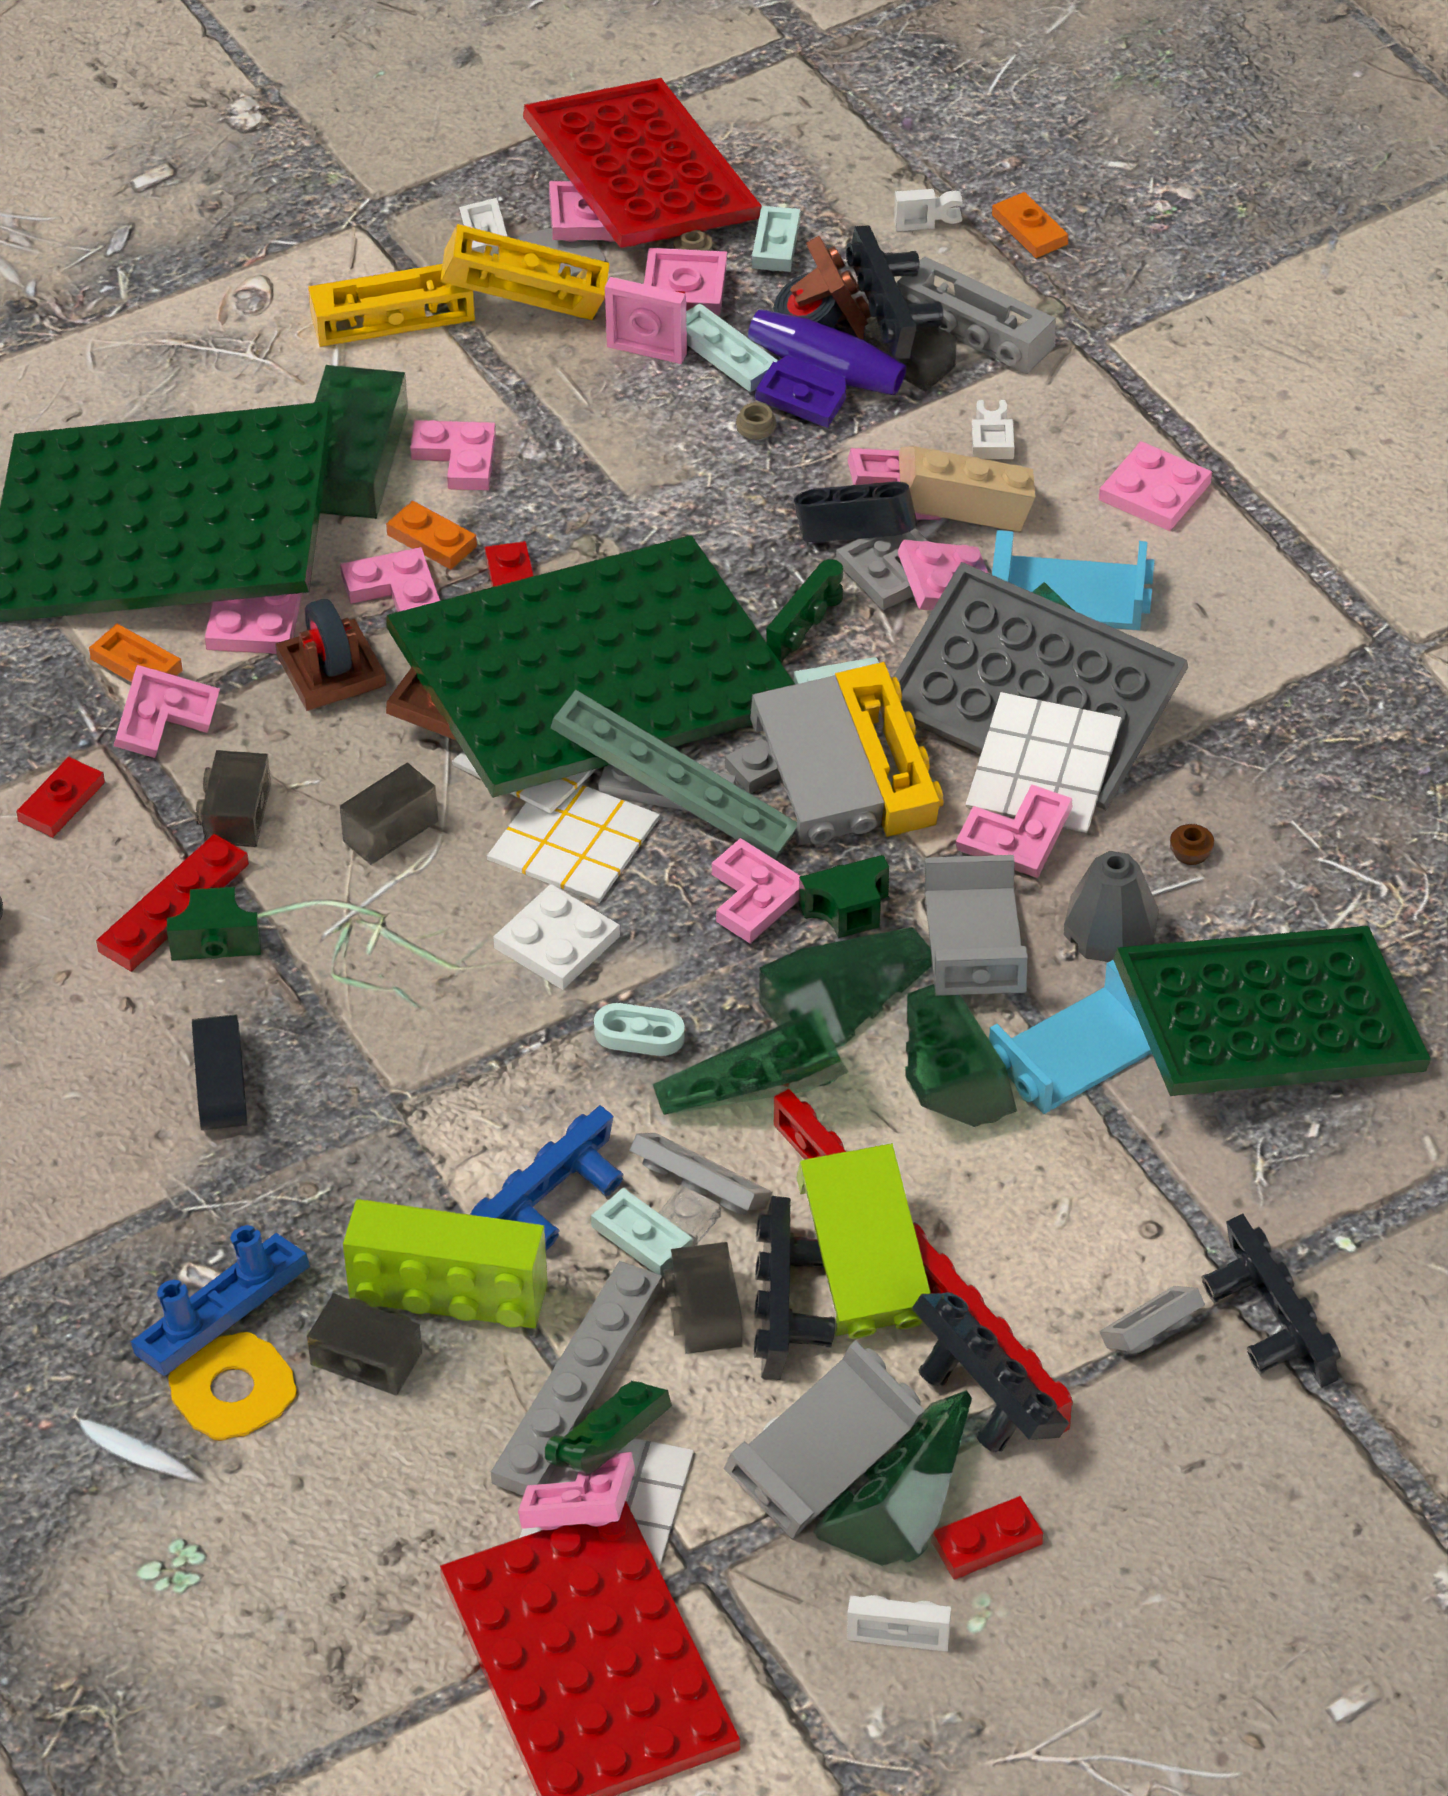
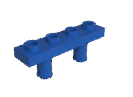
(550, 1167)
(199, 1319)

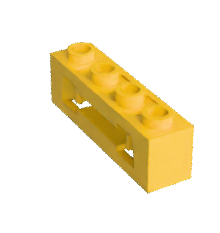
(524, 272)
(387, 303)
(913, 798)

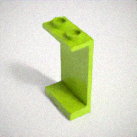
(865, 1239)

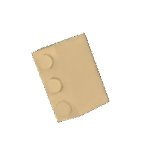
(967, 487)

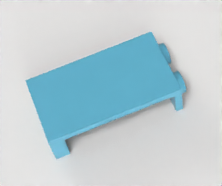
(1096, 589)
(1074, 1046)

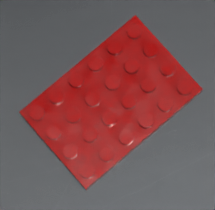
(641, 162)
(589, 1659)

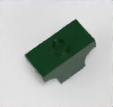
(846, 895)
(213, 927)

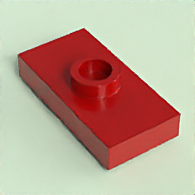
(60, 796)

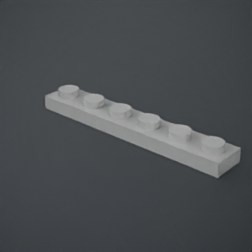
(578, 1375)

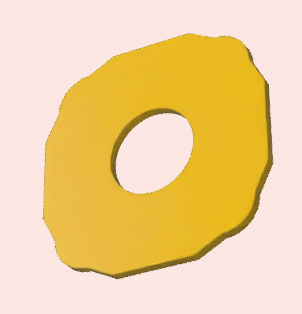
(224, 1420)

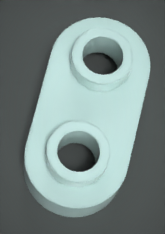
(641, 1028)

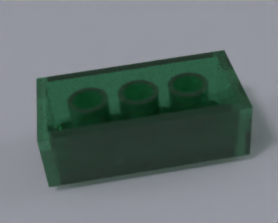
(364, 436)

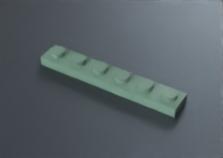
(673, 775)

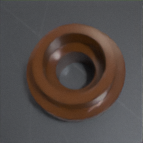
(1191, 843)

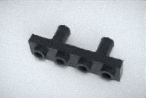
(876, 279)
(772, 1267)
(1275, 1284)
(1003, 1378)

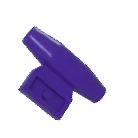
(818, 366)

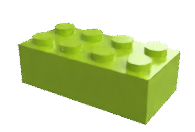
(446, 1263)

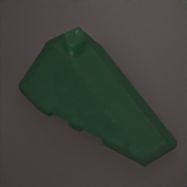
(843, 979)
(788, 1056)
(953, 1061)
(904, 1492)

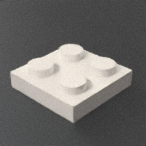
(556, 936)

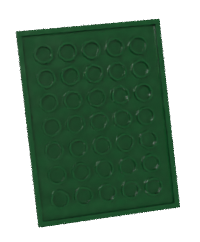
(162, 511)
(632, 631)

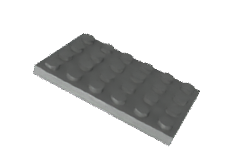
(1011, 641)

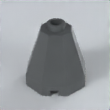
(1111, 908)

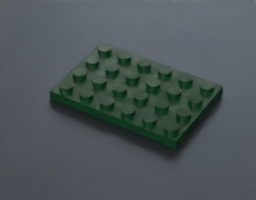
(1270, 1010)

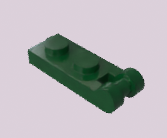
(805, 608)
(608, 1428)

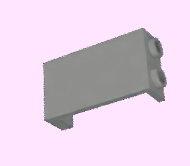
(819, 759)
(974, 925)
(825, 1440)

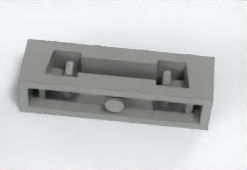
(981, 316)

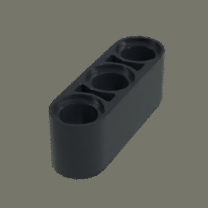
(855, 512)
(219, 1072)

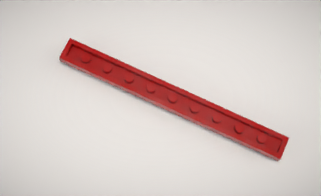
(810, 1139)

